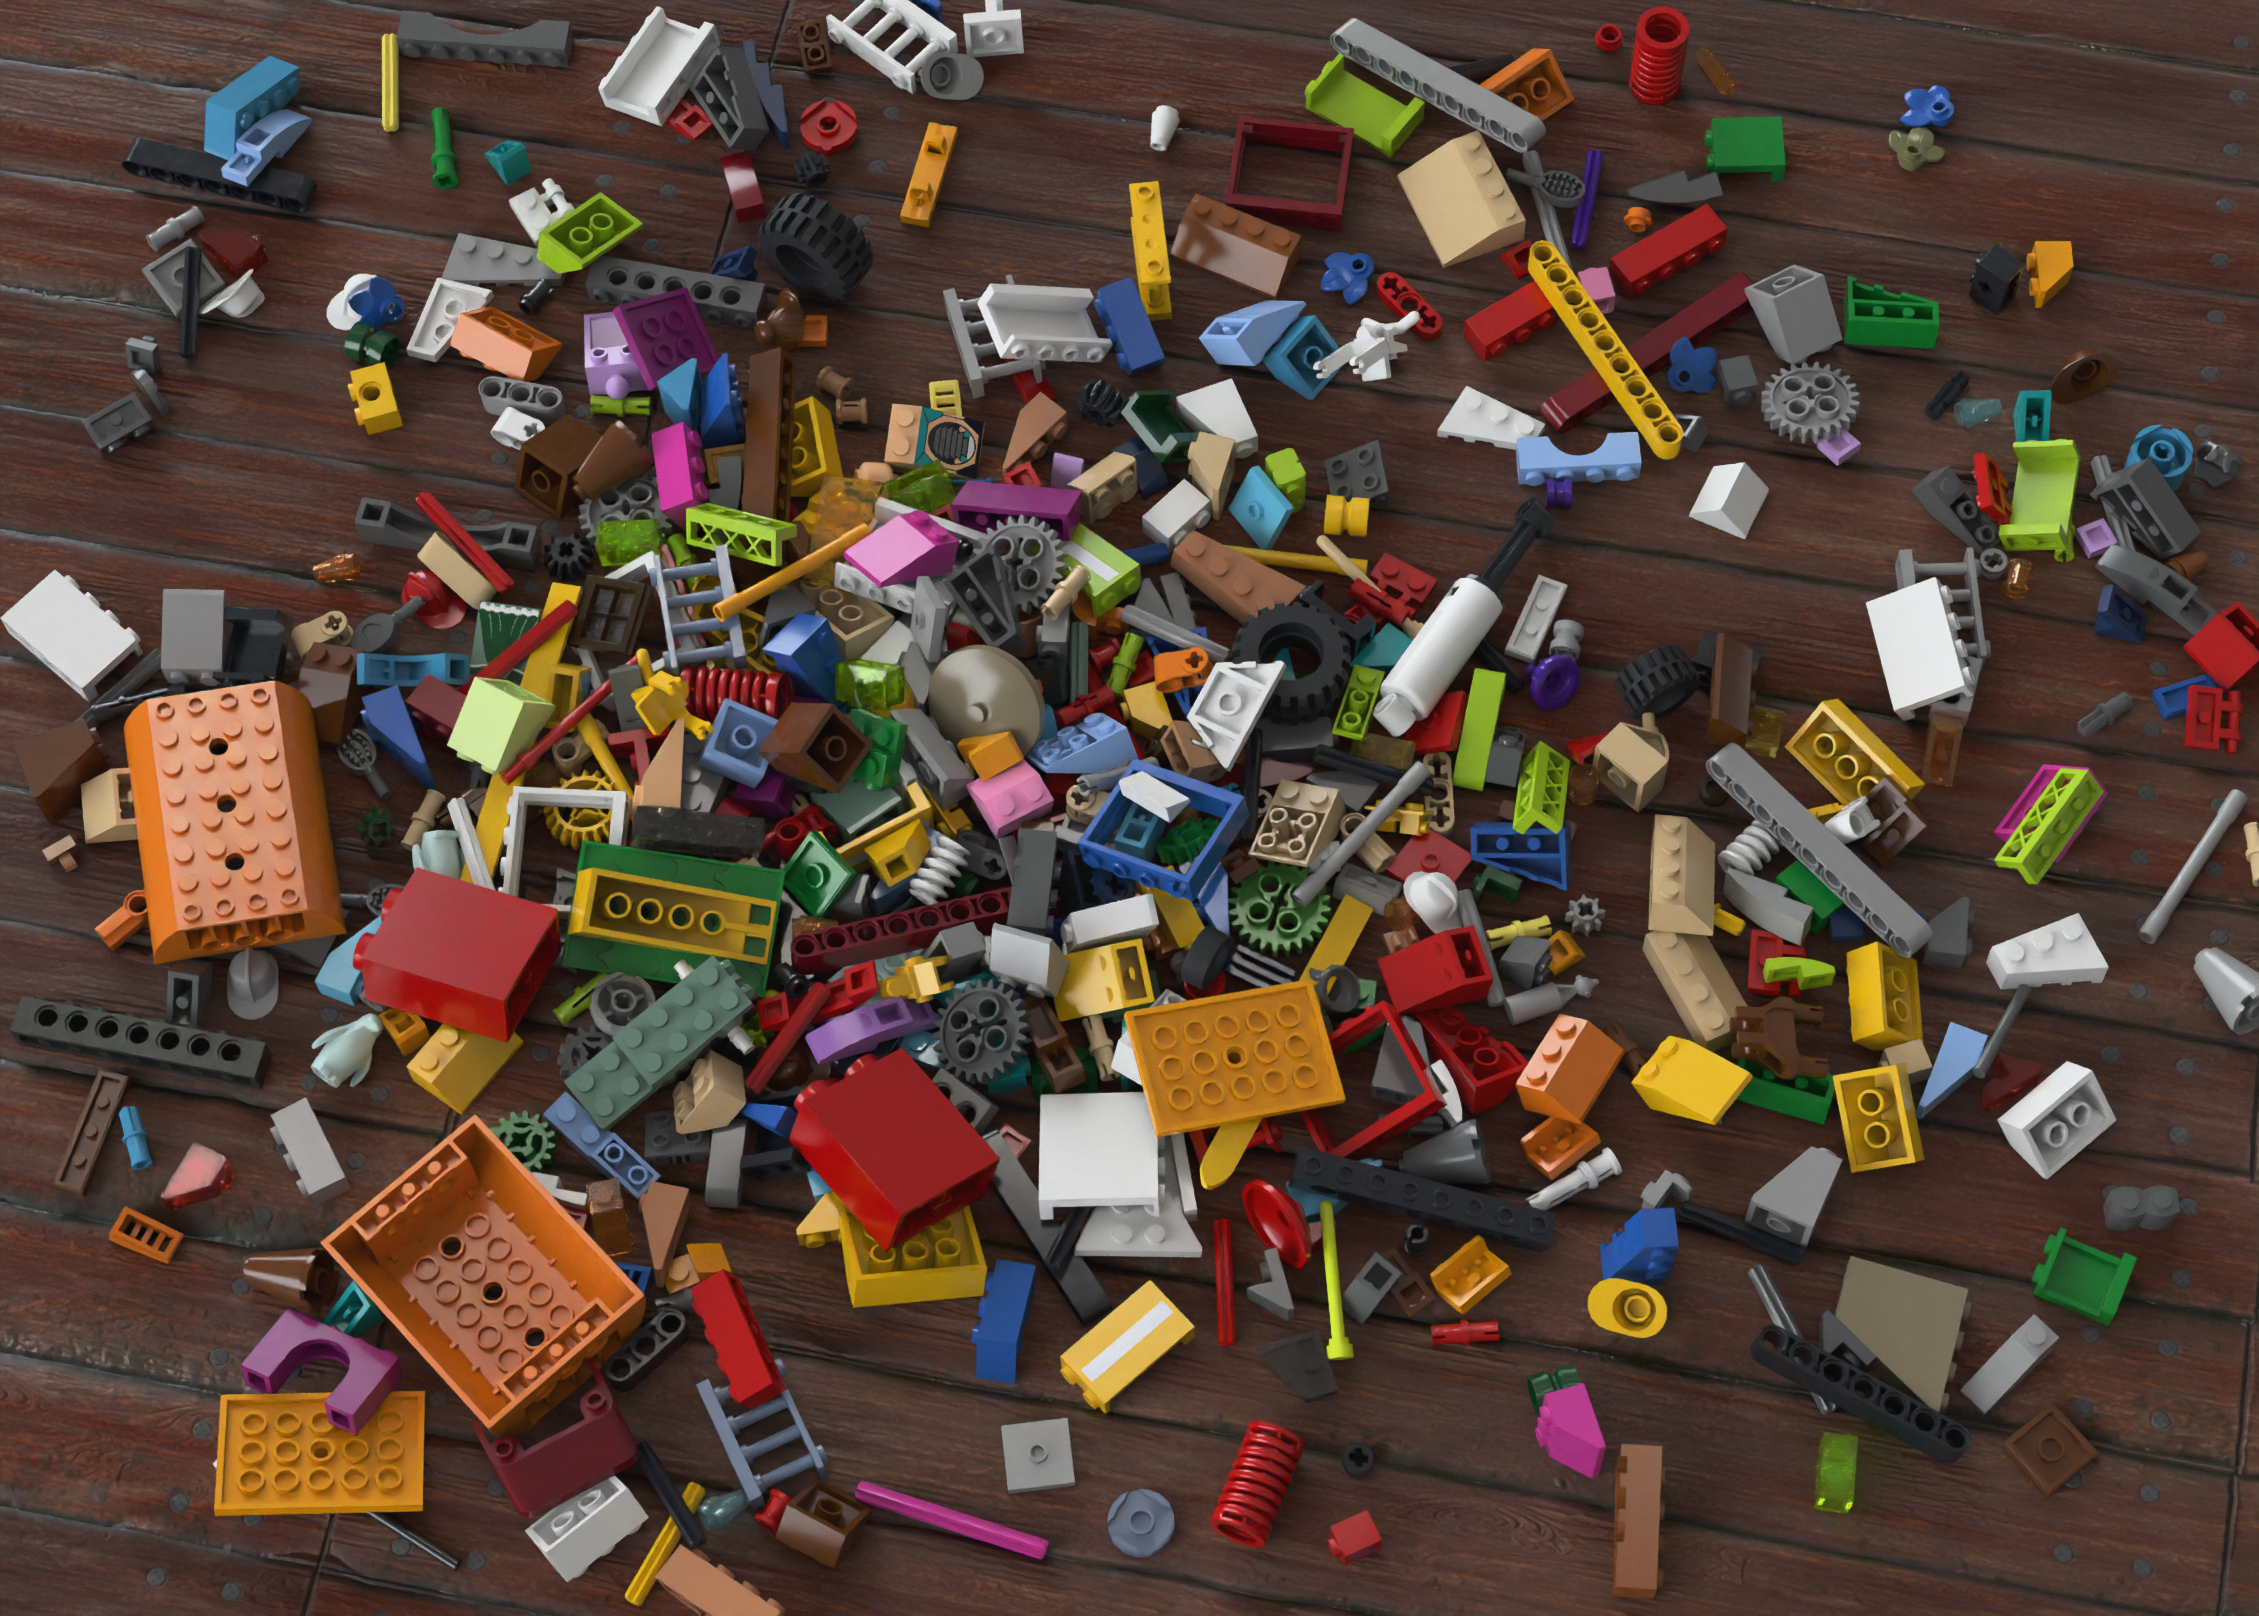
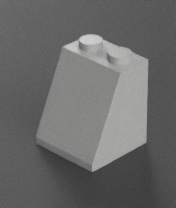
(1795, 313)
(194, 635)
(1795, 1197)

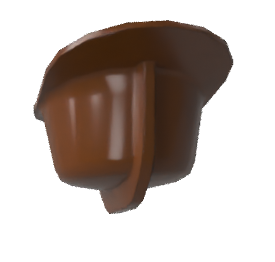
(2083, 375)
(796, 1069)

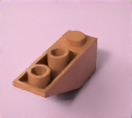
(1034, 431)

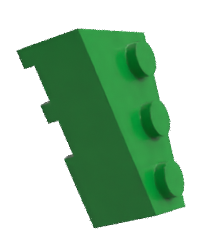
(1887, 318)
(1801, 1097)

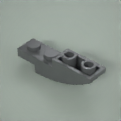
(2153, 581)

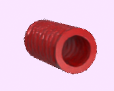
(1659, 55)
(747, 688)
(1256, 1484)

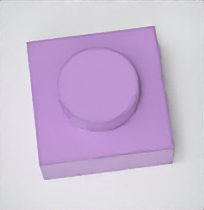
(1839, 448)
(2095, 538)

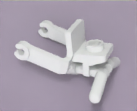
(1371, 349)

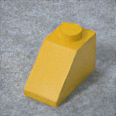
(1145, 709)

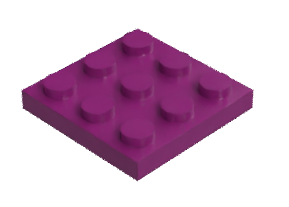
(665, 334)

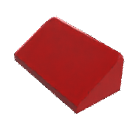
(1027, 385)

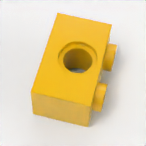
(370, 384)

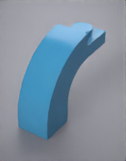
(409, 671)

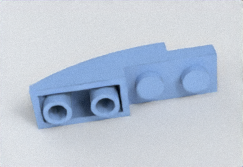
(262, 142)
(600, 1148)

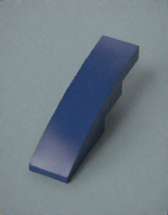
(770, 96)

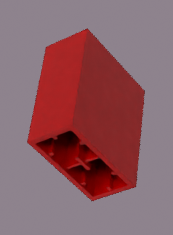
(459, 954)
(892, 1147)

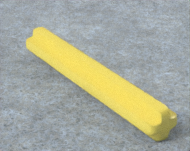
(390, 83)

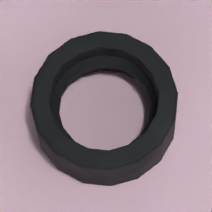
(1206, 958)

